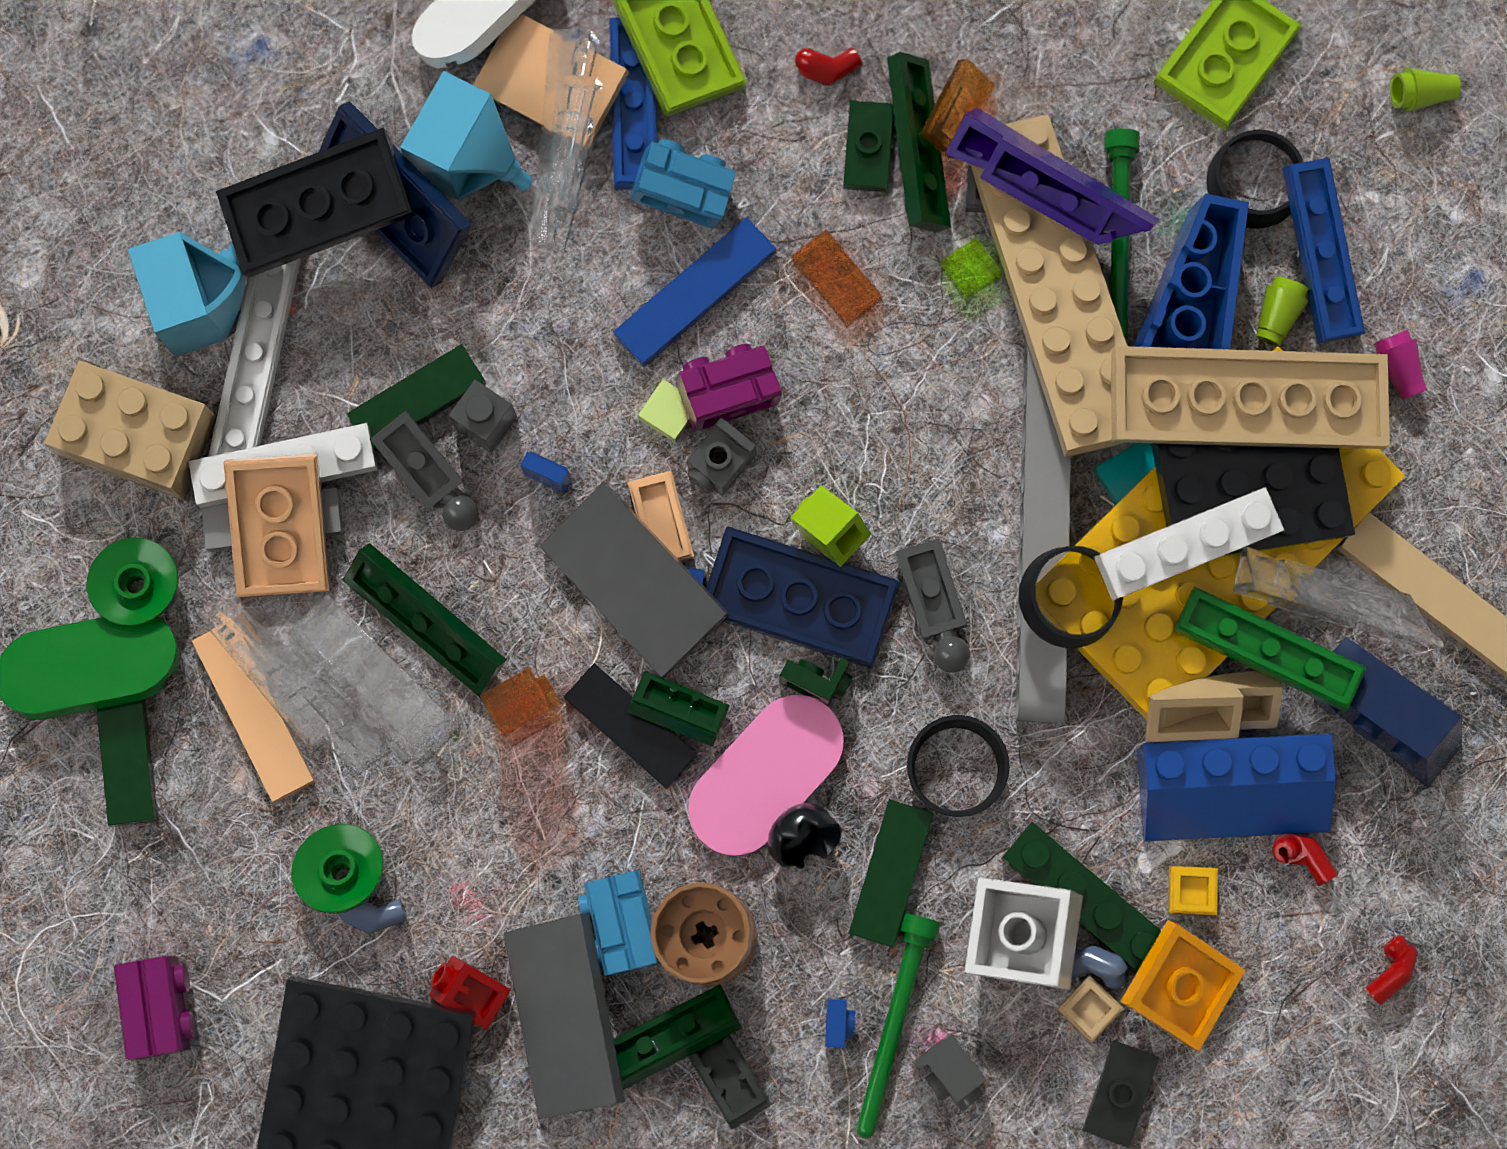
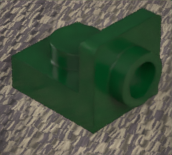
(808, 680)

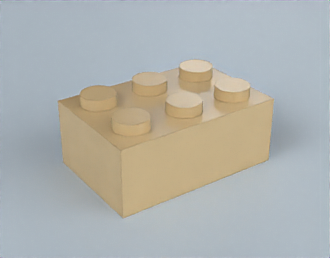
(130, 429)

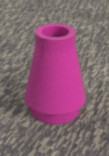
(1403, 363)

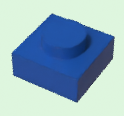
(839, 1023)

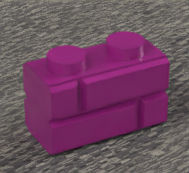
(728, 386)
(154, 1007)

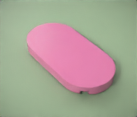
(764, 774)

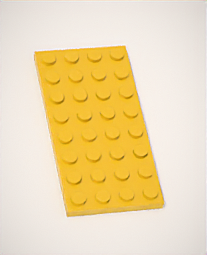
(1141, 648)

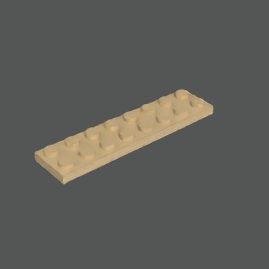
(1060, 306)

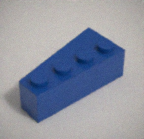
(1200, 280)

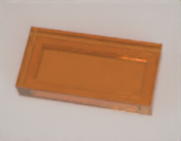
(963, 92)
(836, 278)

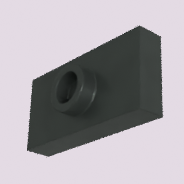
(730, 1081)
(1120, 1093)

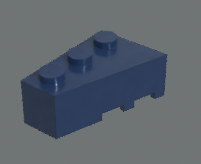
(1400, 717)

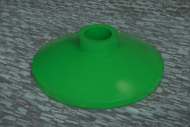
(118, 568)
(324, 856)

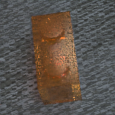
(522, 706)

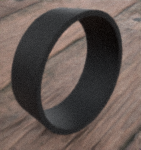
(1255, 218)
(1033, 615)
(978, 727)

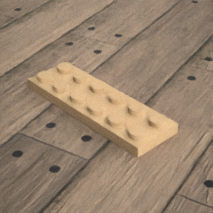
(1249, 397)

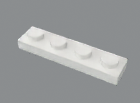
(339, 452)
(1188, 543)

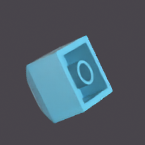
(462, 141)
(188, 291)

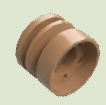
(678, 926)

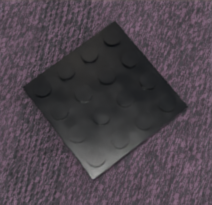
(1301, 481)
(364, 1070)

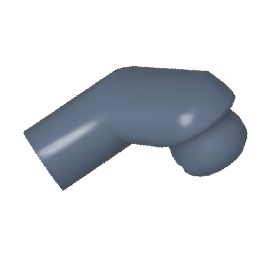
(372, 918)
(1102, 964)

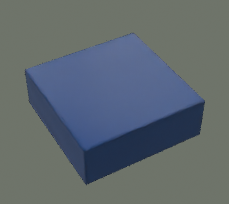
(546, 472)

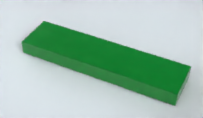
(1269, 649)

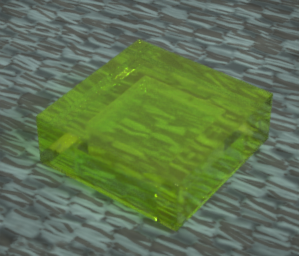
(970, 269)

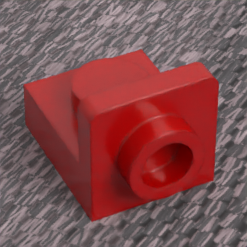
(468, 989)

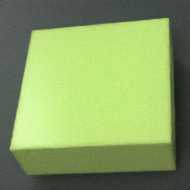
(665, 411)

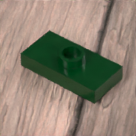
(868, 146)
(678, 708)

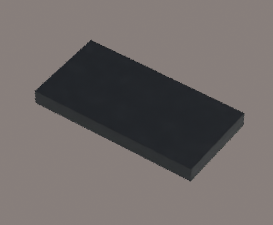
(315, 203)

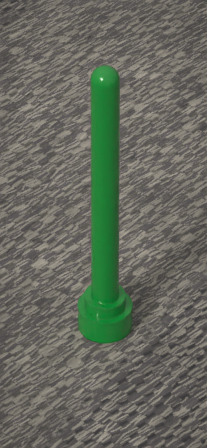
(1121, 149)
(918, 935)

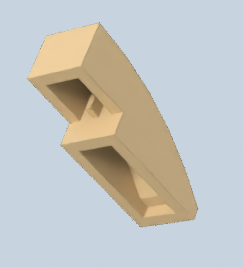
(1214, 707)

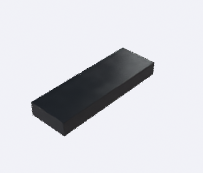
(648, 744)

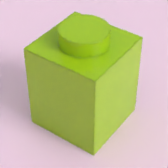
(830, 525)

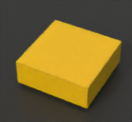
(1192, 891)

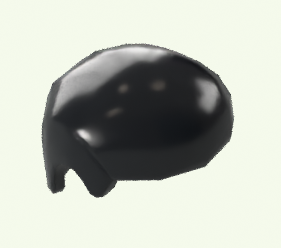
(803, 832)

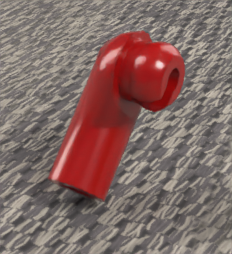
(826, 69)
(1304, 851)
(1398, 972)

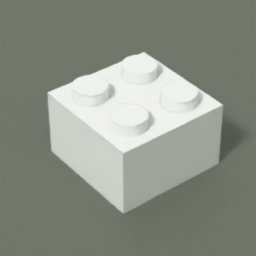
(1023, 933)

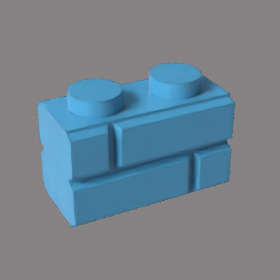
(683, 183)
(620, 922)

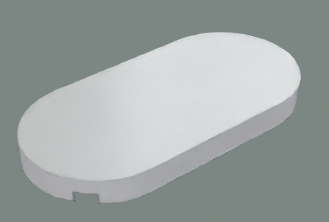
(462, 28)

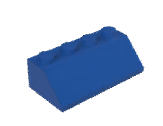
(1236, 787)

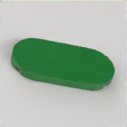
(86, 667)

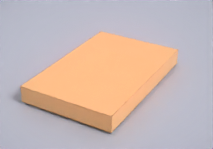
(518, 71)
(277, 525)

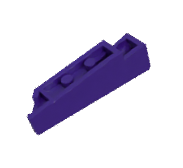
(1045, 181)

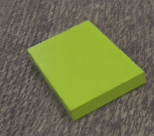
(681, 51)
(1227, 57)

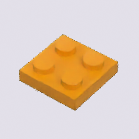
(1183, 985)

